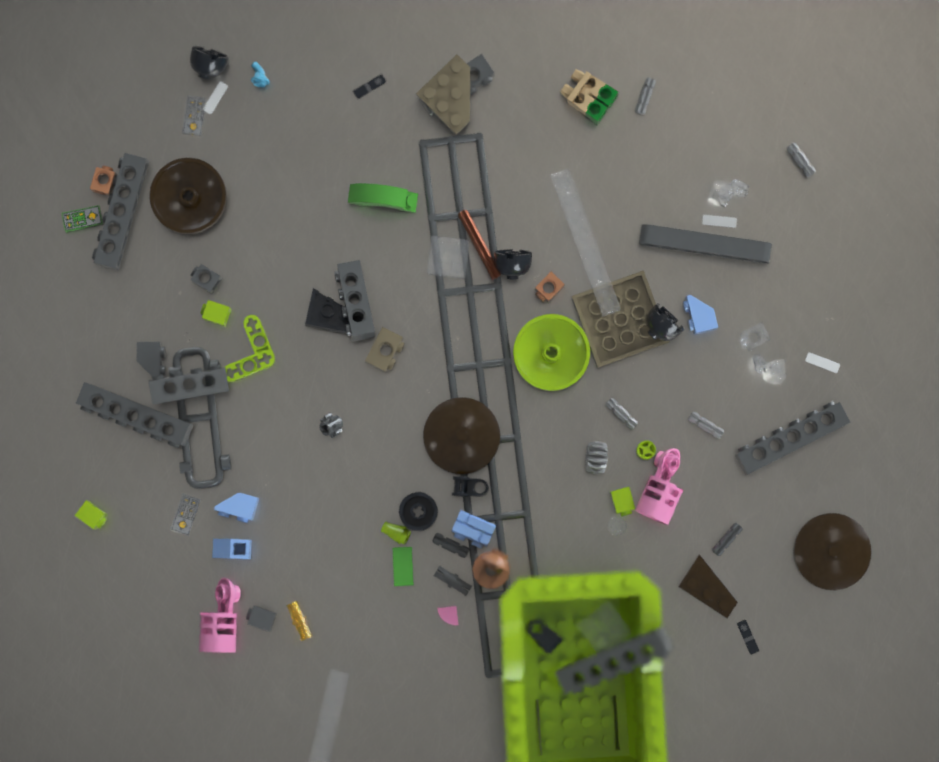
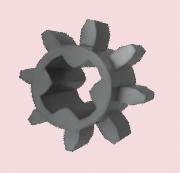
(331, 425)

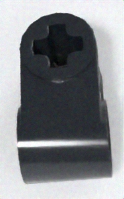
(468, 487)
(546, 638)

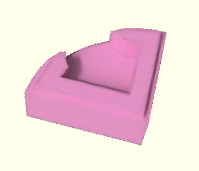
(449, 614)

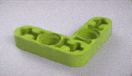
(259, 352)

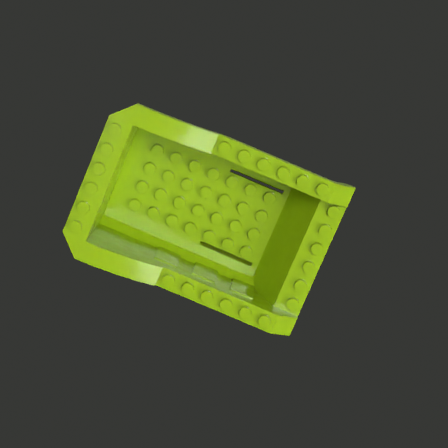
(603, 722)

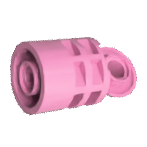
(660, 488)
(223, 621)

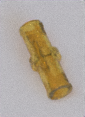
(299, 620)

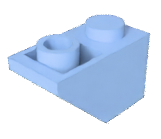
(701, 315)
(238, 505)
(232, 548)

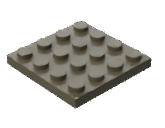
(621, 332)

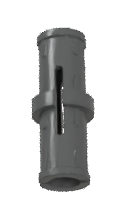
(452, 580)

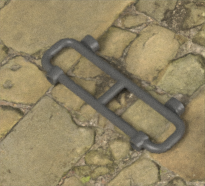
(222, 462)

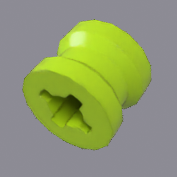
(648, 450)

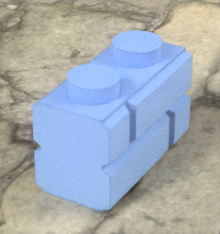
(473, 528)

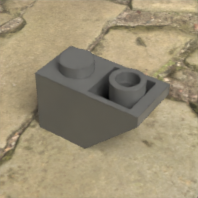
(150, 357)

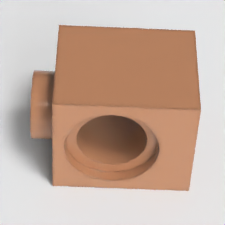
(104, 189)
(551, 279)

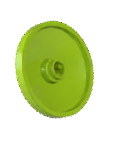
(551, 352)

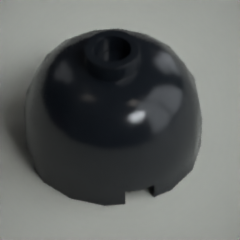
(207, 62)
(512, 262)
(662, 324)

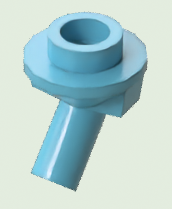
(259, 78)

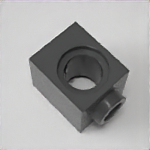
(213, 282)
(261, 618)

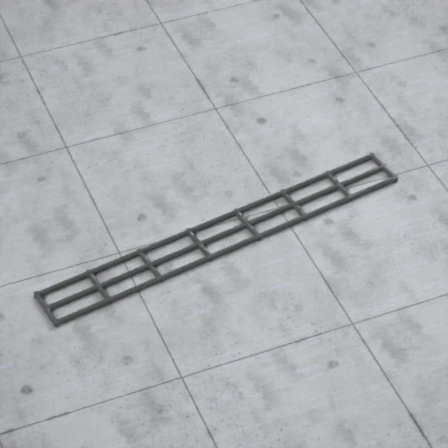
(470, 289)

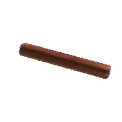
(479, 244)

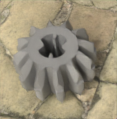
(596, 457)

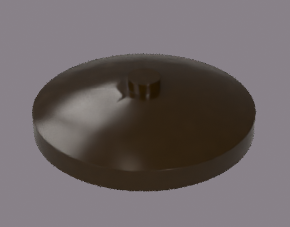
(188, 195)
(461, 435)
(832, 551)

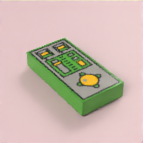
(82, 218)

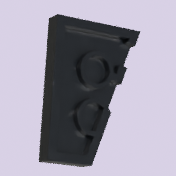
(326, 314)

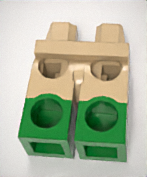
(590, 95)

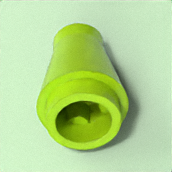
(396, 532)

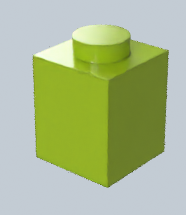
(215, 313)
(622, 501)
(91, 515)

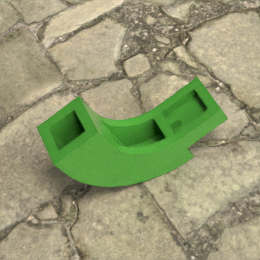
(382, 195)

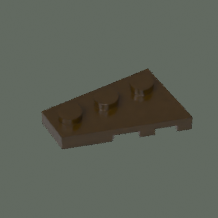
(708, 588)

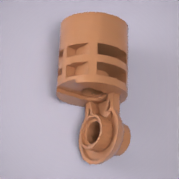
(495, 561)

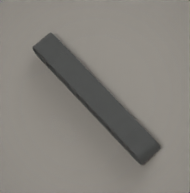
(705, 243)

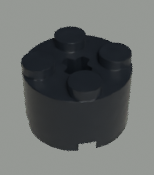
(412, 502)

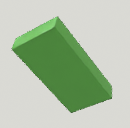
(403, 566)

